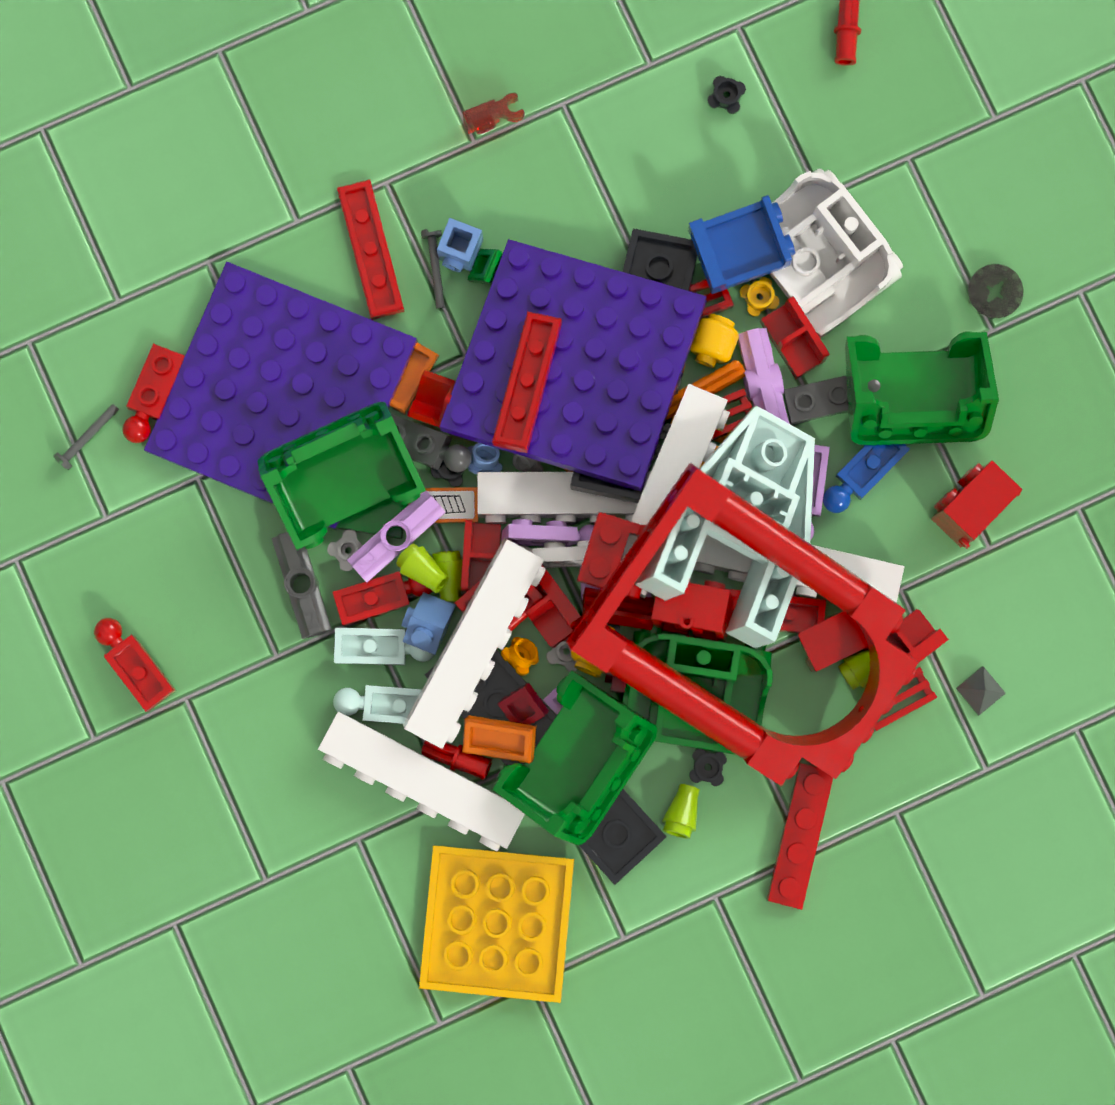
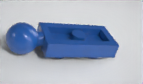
(862, 474)

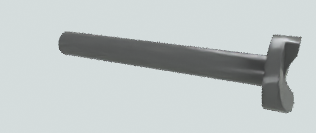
(435, 266)
(91, 431)

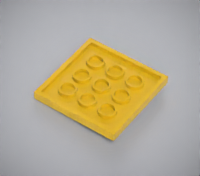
(496, 923)

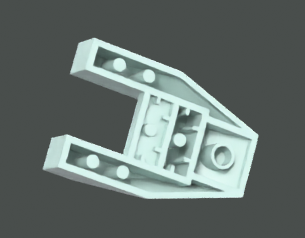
(773, 471)

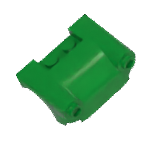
(727, 670)

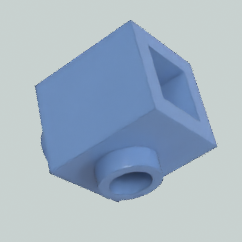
(459, 246)
(427, 623)

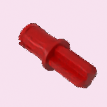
(847, 32)
(455, 757)

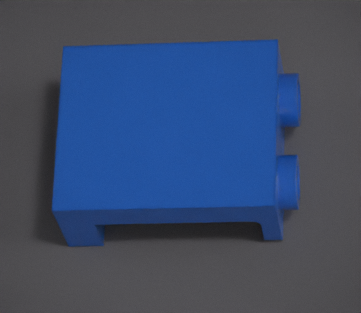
(741, 245)

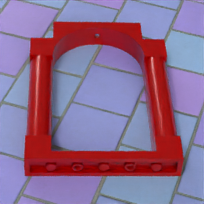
(762, 749)

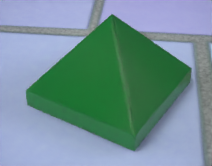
(485, 266)

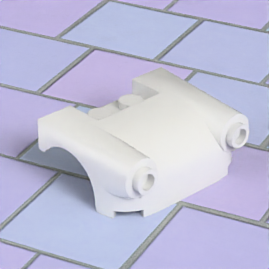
(838, 251)

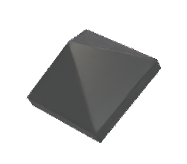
(980, 690)

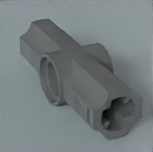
(307, 606)

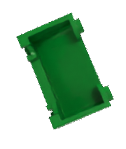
(921, 393)
(339, 473)
(578, 761)

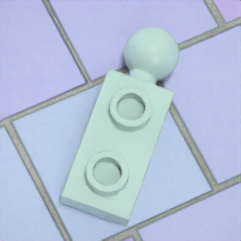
(374, 647)
(379, 703)

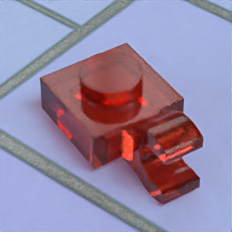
(486, 115)

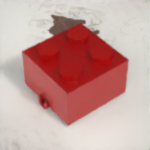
(982, 497)
(700, 608)

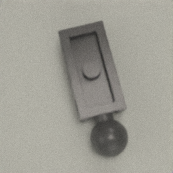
(820, 399)
(432, 447)

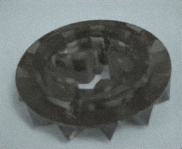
(1011, 291)

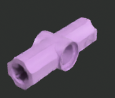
(762, 376)
(379, 553)

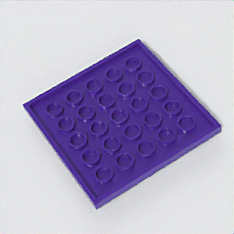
(610, 368)
(268, 372)

